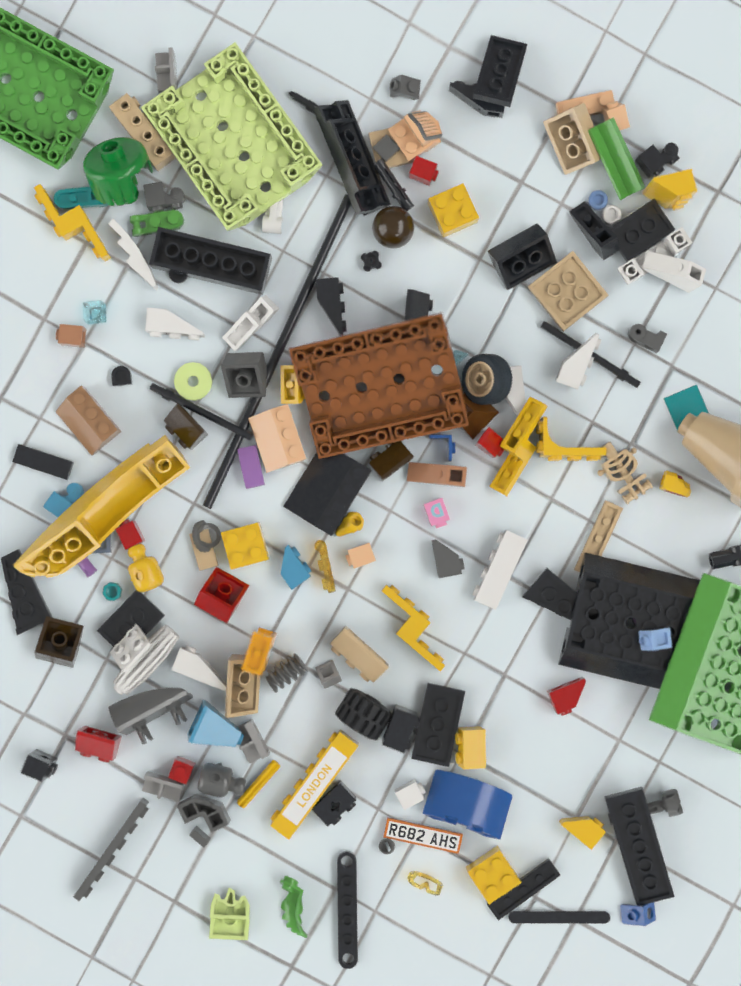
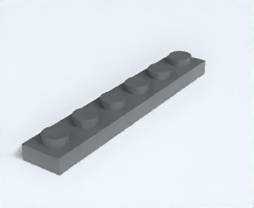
(117, 843)

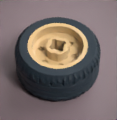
(486, 379)

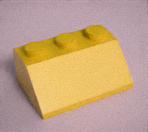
(672, 189)

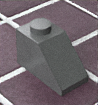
(446, 560)

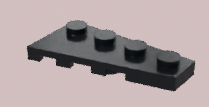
(25, 597)

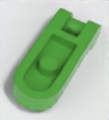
(166, 219)

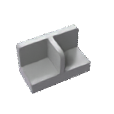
(166, 70)
(252, 743)
(162, 786)

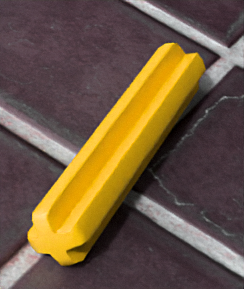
(258, 784)

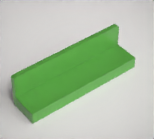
(616, 158)

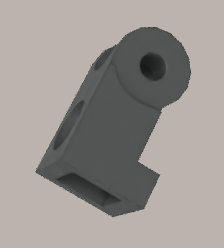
(645, 338)

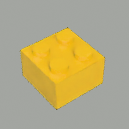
(453, 210)
(245, 545)
(493, 874)

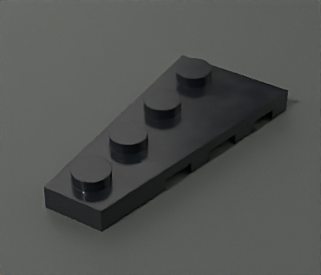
(554, 595)

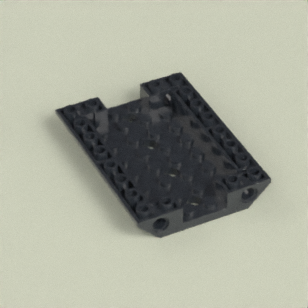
(618, 593)

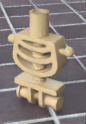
(613, 456)

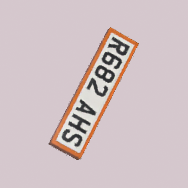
(423, 835)

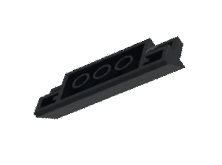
(352, 157)

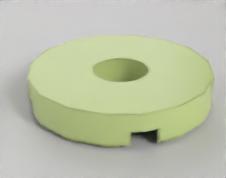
(189, 370)

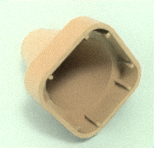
(717, 447)

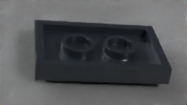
(642, 230)
(133, 611)

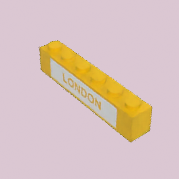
(314, 784)

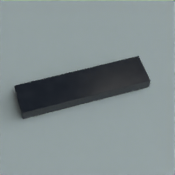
(529, 885)

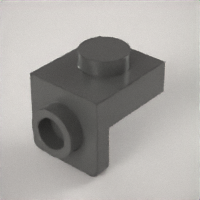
(405, 87)

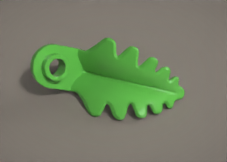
(293, 905)

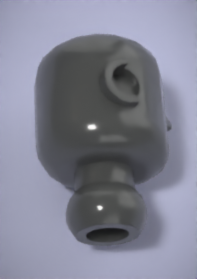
(218, 780)

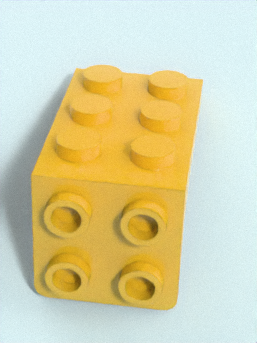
(554, 452)

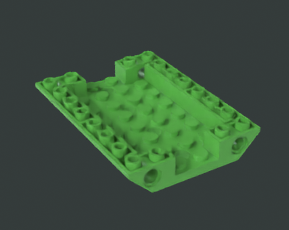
(65, 78)
(701, 667)

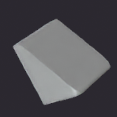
(328, 674)

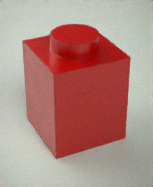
(423, 171)
(129, 534)
(181, 770)

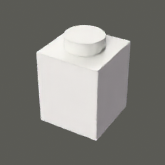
(410, 794)

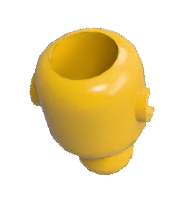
(144, 570)

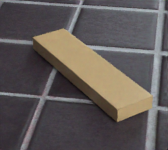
(601, 531)

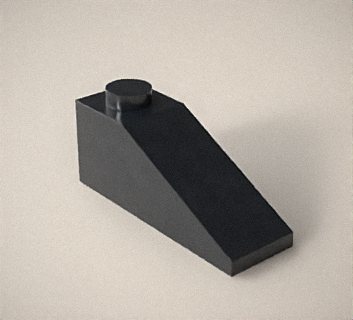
(595, 230)

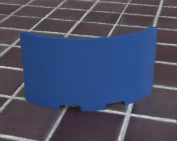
(468, 803)

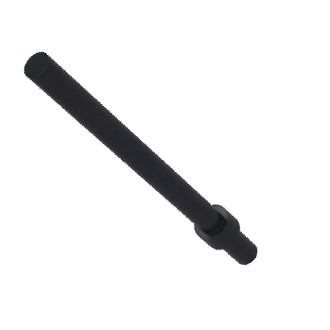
(622, 374)
(168, 395)

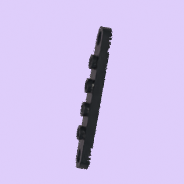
(347, 910)

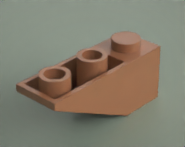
(437, 474)

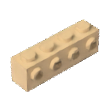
(139, 128)

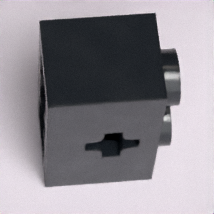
(39, 765)
(324, 809)

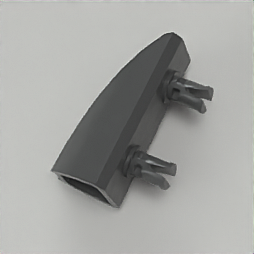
(145, 707)

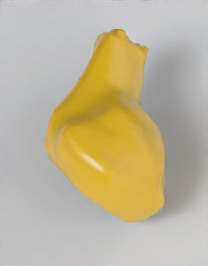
(350, 524)

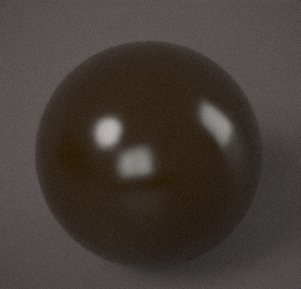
(393, 227)

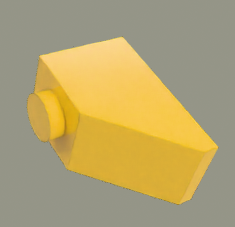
(585, 829)

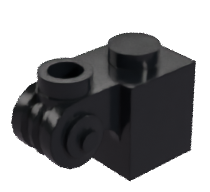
(653, 161)

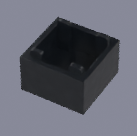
(400, 729)

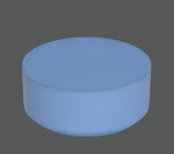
(597, 200)

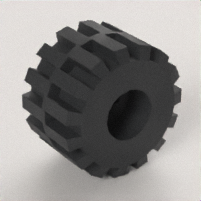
(363, 714)

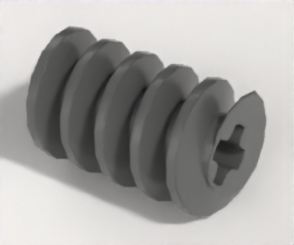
(286, 671)

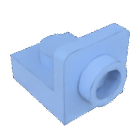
(655, 639)

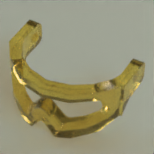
(412, 875)

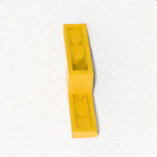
(71, 223)
(518, 446)
(414, 627)

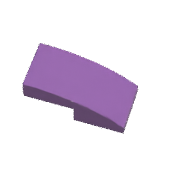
(251, 466)

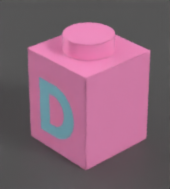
(437, 513)

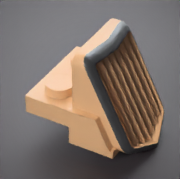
(416, 134)

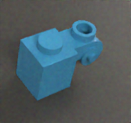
(58, 503)

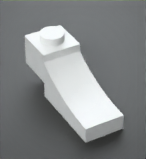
(250, 322)

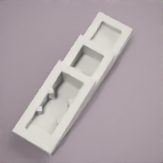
(136, 259)

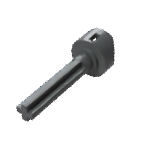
(670, 803)

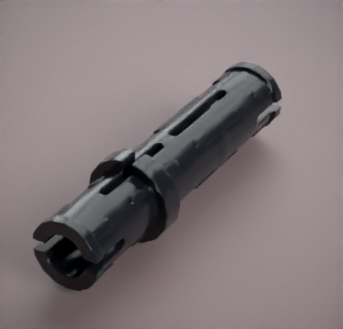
(393, 185)

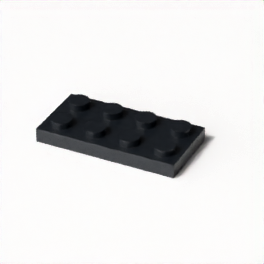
(500, 71)
(438, 724)

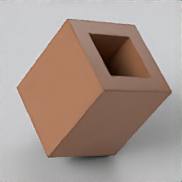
(71, 335)

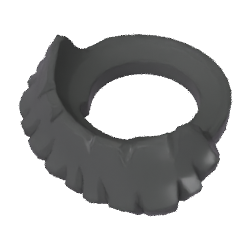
(201, 545)

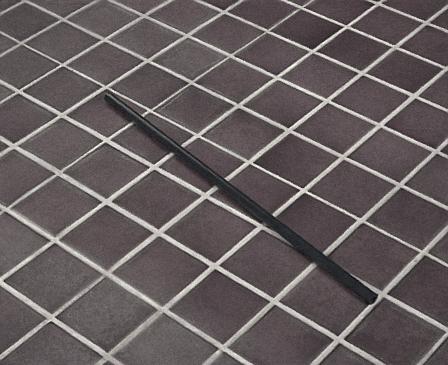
(279, 348)

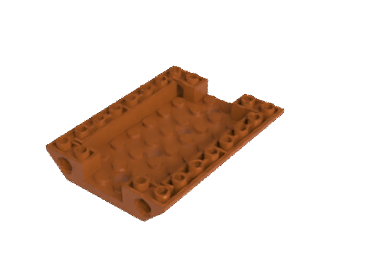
(386, 409)

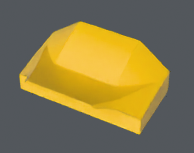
(290, 390)

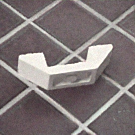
(669, 246)

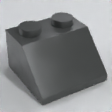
(245, 374)

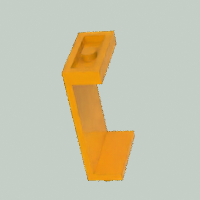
(259, 651)

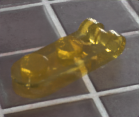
(324, 565)

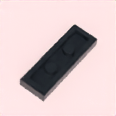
(43, 462)

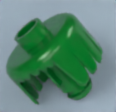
(112, 170)

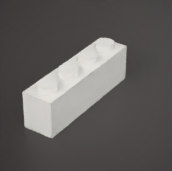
(500, 569)

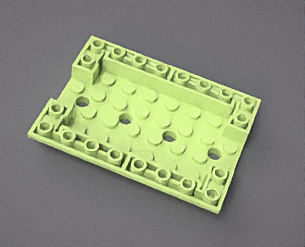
(254, 127)

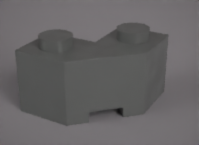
(212, 811)

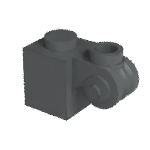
(158, 200)

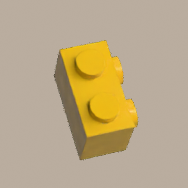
(471, 747)

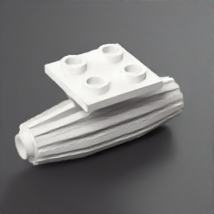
(141, 656)

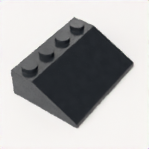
(327, 490)

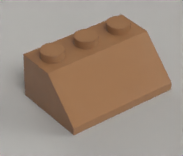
(87, 420)

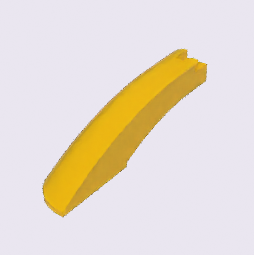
(102, 509)

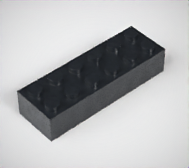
(210, 260)

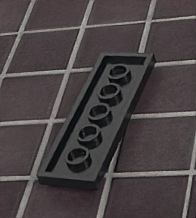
(639, 846)

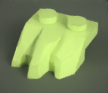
(229, 917)

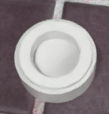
(611, 215)

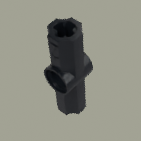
(726, 557)

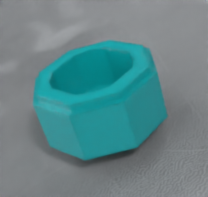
(112, 591)

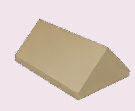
(241, 690)

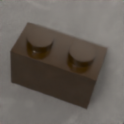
(185, 427)
(390, 460)
(59, 642)

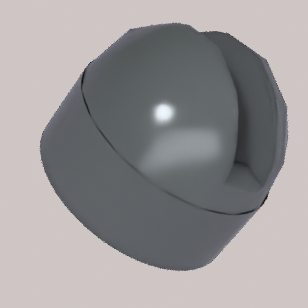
(383, 848)

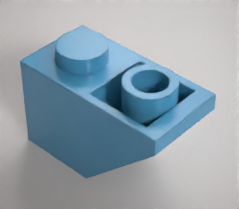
(292, 568)

